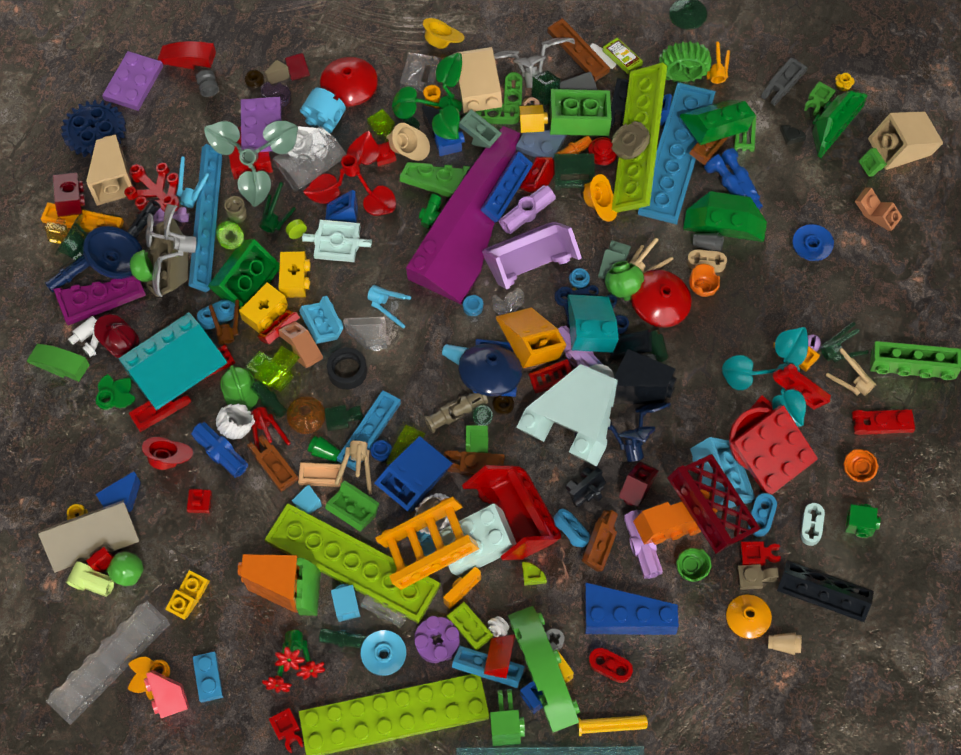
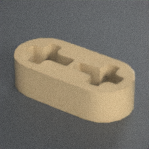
(707, 257)

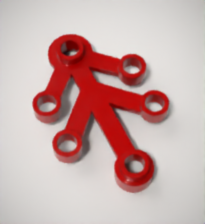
(139, 174)

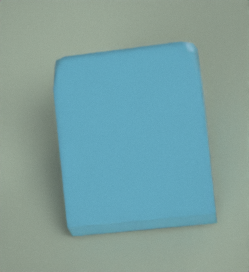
(307, 500)

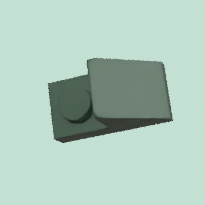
(482, 132)
(615, 253)

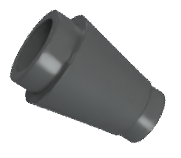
(709, 241)

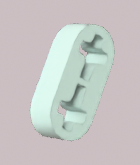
(807, 523)

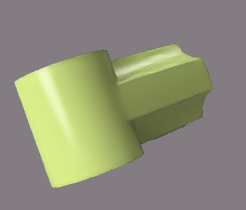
(84, 577)

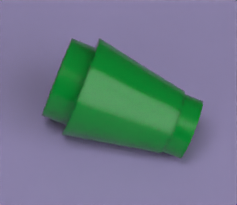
(323, 449)

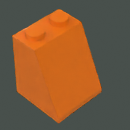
(271, 577)

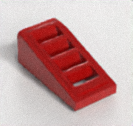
(557, 367)

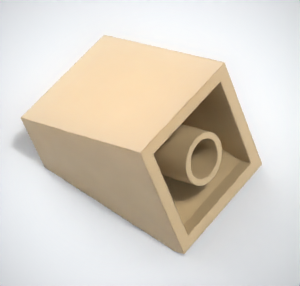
(479, 81)
(905, 138)
(108, 171)

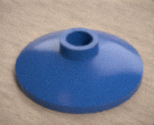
(816, 236)

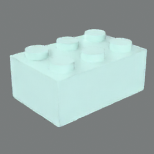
(490, 532)

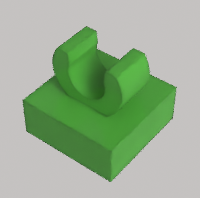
(872, 162)

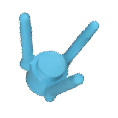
(188, 196)
(380, 295)

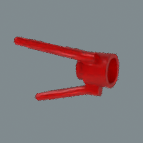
(262, 421)

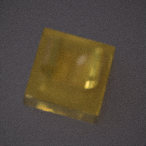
(56, 231)

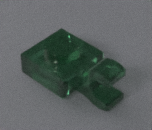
(339, 417)

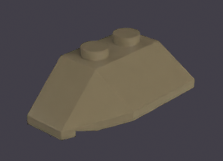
(173, 270)

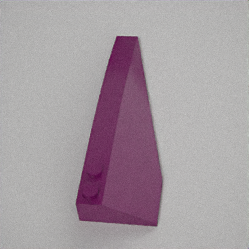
(453, 248)

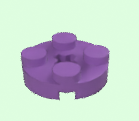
(440, 652)

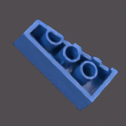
(626, 613)

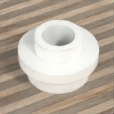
(498, 626)

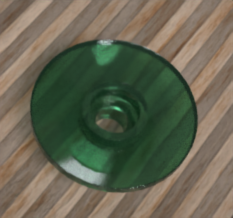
(688, 14)

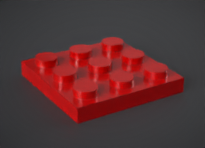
(774, 450)

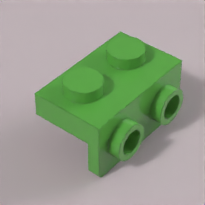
(353, 506)

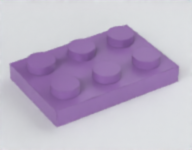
(132, 80)
(255, 116)

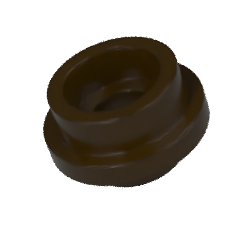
(254, 75)
(500, 400)

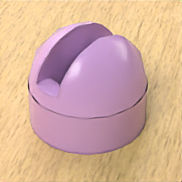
(817, 342)

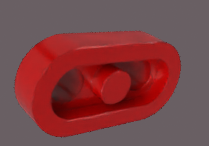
(611, 664)

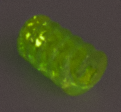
(236, 239)

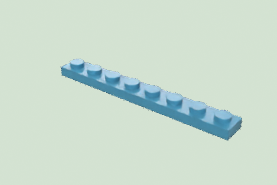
(206, 220)

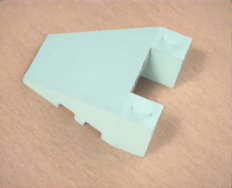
(578, 403)

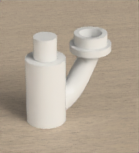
(82, 333)

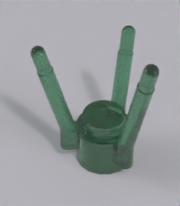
(831, 348)

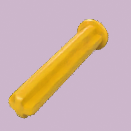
(612, 724)

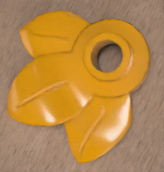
(141, 667)

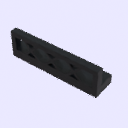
(826, 591)

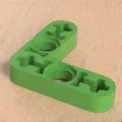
(508, 106)

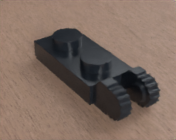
(619, 100)

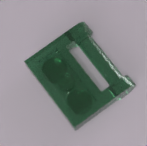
(573, 165)

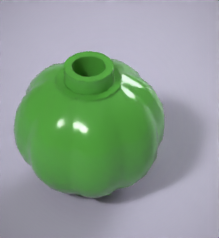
(624, 279)

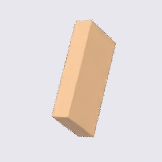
(319, 474)

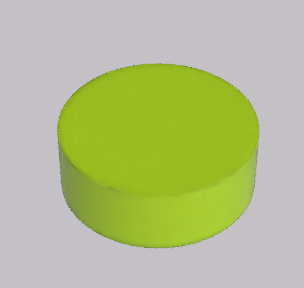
(296, 229)

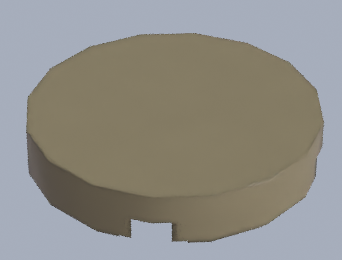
(630, 140)

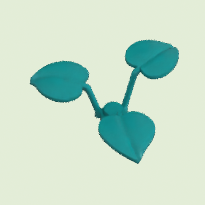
(791, 346)

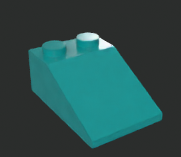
(592, 323)

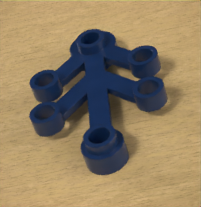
(565, 291)

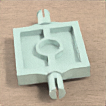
(337, 240)

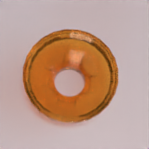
(306, 423)

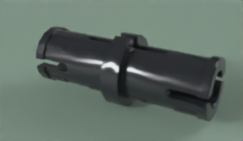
(141, 220)

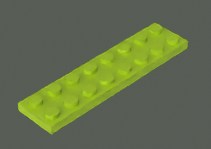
(643, 105)
(349, 561)
(393, 715)

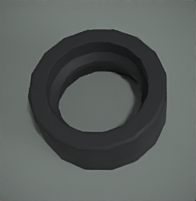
(342, 354)

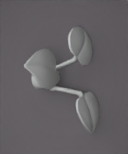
(529, 62)
(180, 243)

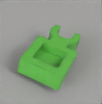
(819, 97)

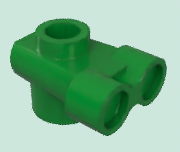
(430, 214)

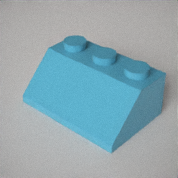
(735, 473)

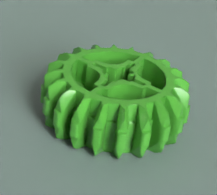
(686, 61)

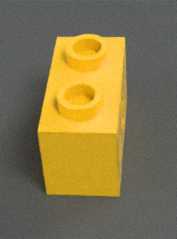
(291, 264)
(263, 308)

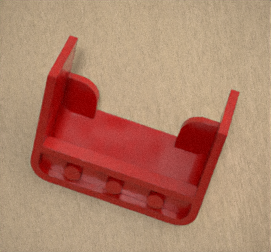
(522, 505)

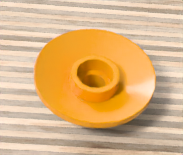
(747, 626)

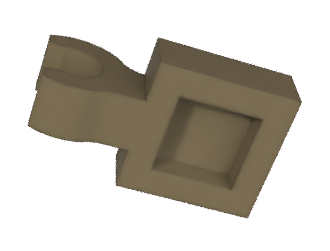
(752, 577)

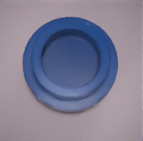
(380, 450)

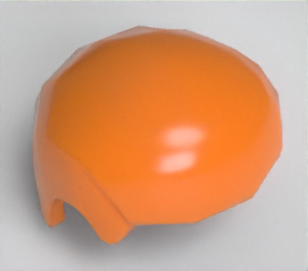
(704, 280)
(860, 465)

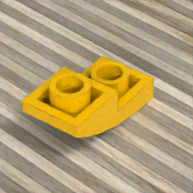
(188, 595)

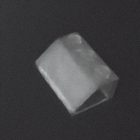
(309, 158)

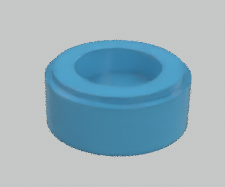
(473, 305)

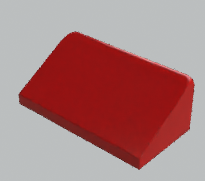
(539, 174)
(499, 656)

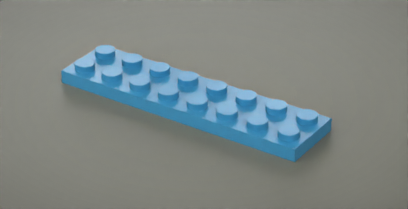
(673, 160)

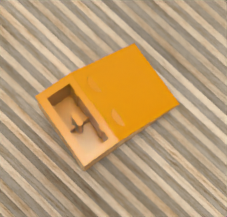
(531, 337)

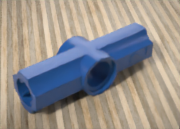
(219, 449)

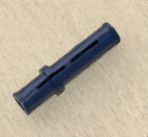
(67, 274)

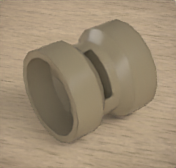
(235, 209)

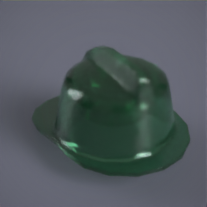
(73, 243)

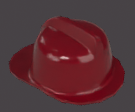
(115, 335)

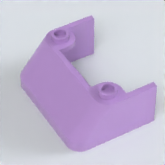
(530, 250)

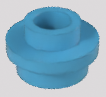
(579, 273)

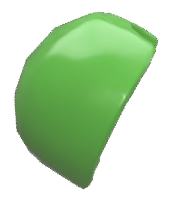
(141, 266)
(693, 564)
(125, 569)

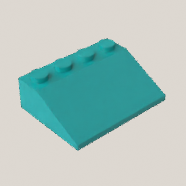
(172, 361)

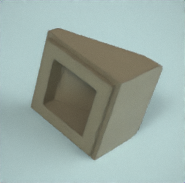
(277, 72)

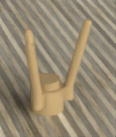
(638, 262)
(863, 383)
(358, 453)

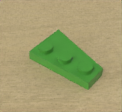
(434, 179)

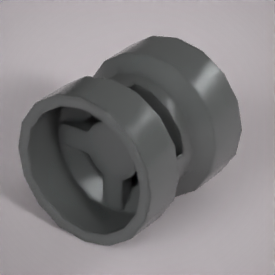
(207, 84)

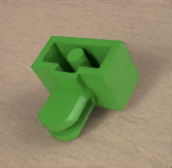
(506, 724)

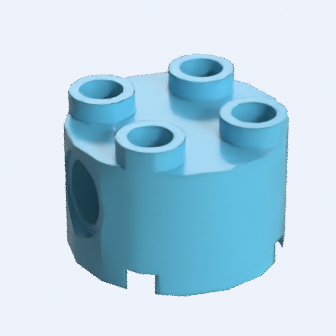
(322, 109)

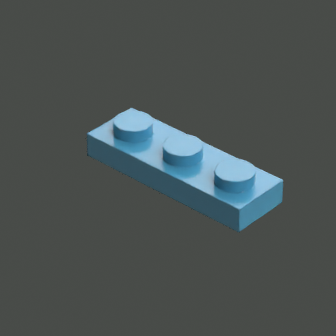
(475, 661)

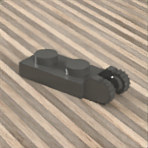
(784, 80)

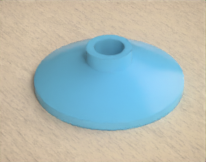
(383, 642)

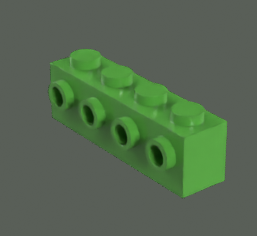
(915, 360)

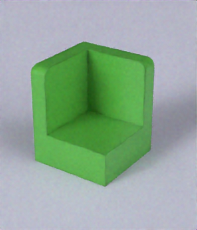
(477, 438)

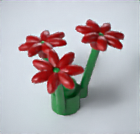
(290, 650)

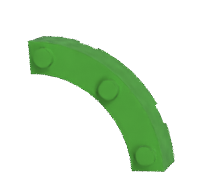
(544, 668)

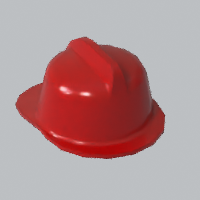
(165, 453)

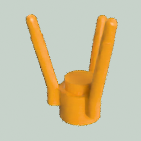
(718, 72)

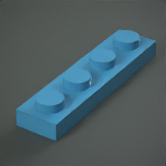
(372, 424)

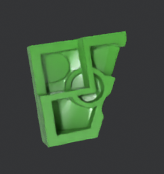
(307, 588)

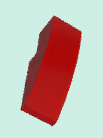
(188, 54)

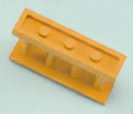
(443, 554)

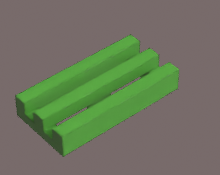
(744, 145)

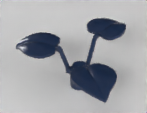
(636, 437)

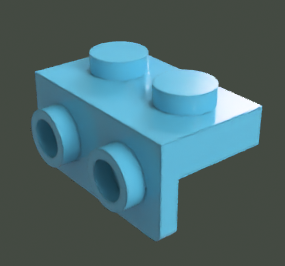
(322, 321)

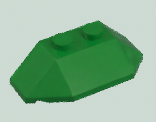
(836, 118)
(727, 215)

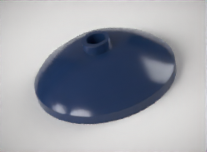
(110, 251)
(490, 369)

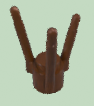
(224, 332)

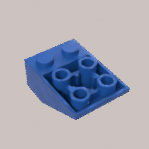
(413, 474)

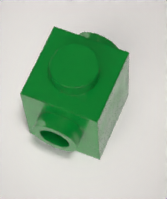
(862, 520)

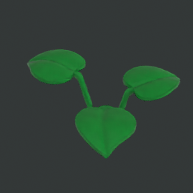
(447, 122)

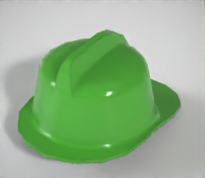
(237, 389)

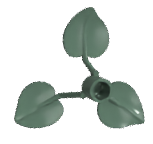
(252, 185)

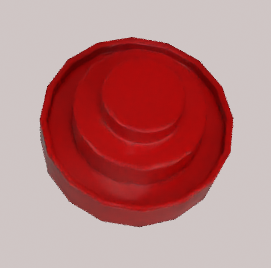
(602, 151)

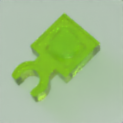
(381, 123)

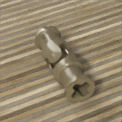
(457, 408)

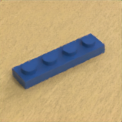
(506, 187)

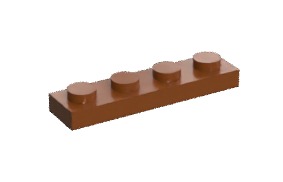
(580, 51)

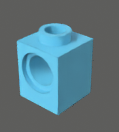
(345, 602)

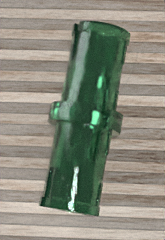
(269, 399)
(341, 638)

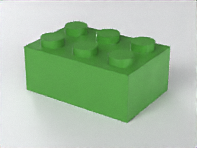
(580, 112)

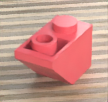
(167, 694)

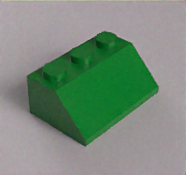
(719, 120)
(244, 273)

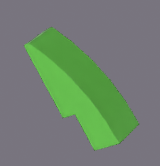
(59, 361)

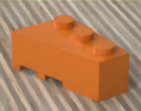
(666, 522)

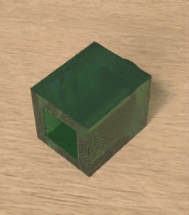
(542, 86)

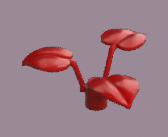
(364, 151)

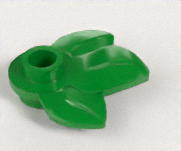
(117, 391)

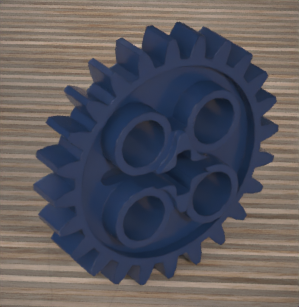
(91, 124)

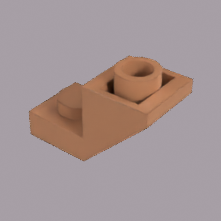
(881, 213)
(301, 343)

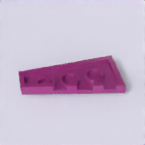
(87, 301)

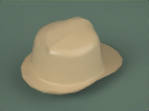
(409, 142)

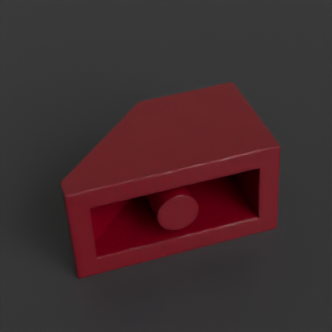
(638, 484)

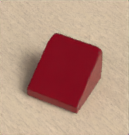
(297, 66)

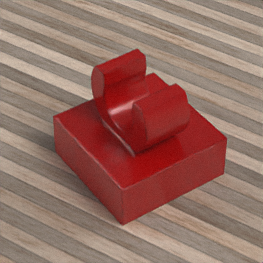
(199, 501)

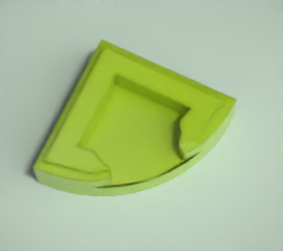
(532, 574)

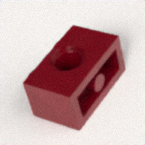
(68, 194)

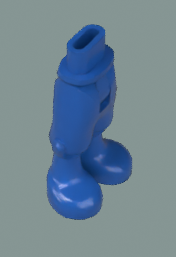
(736, 183)

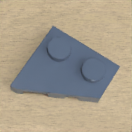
(540, 144)

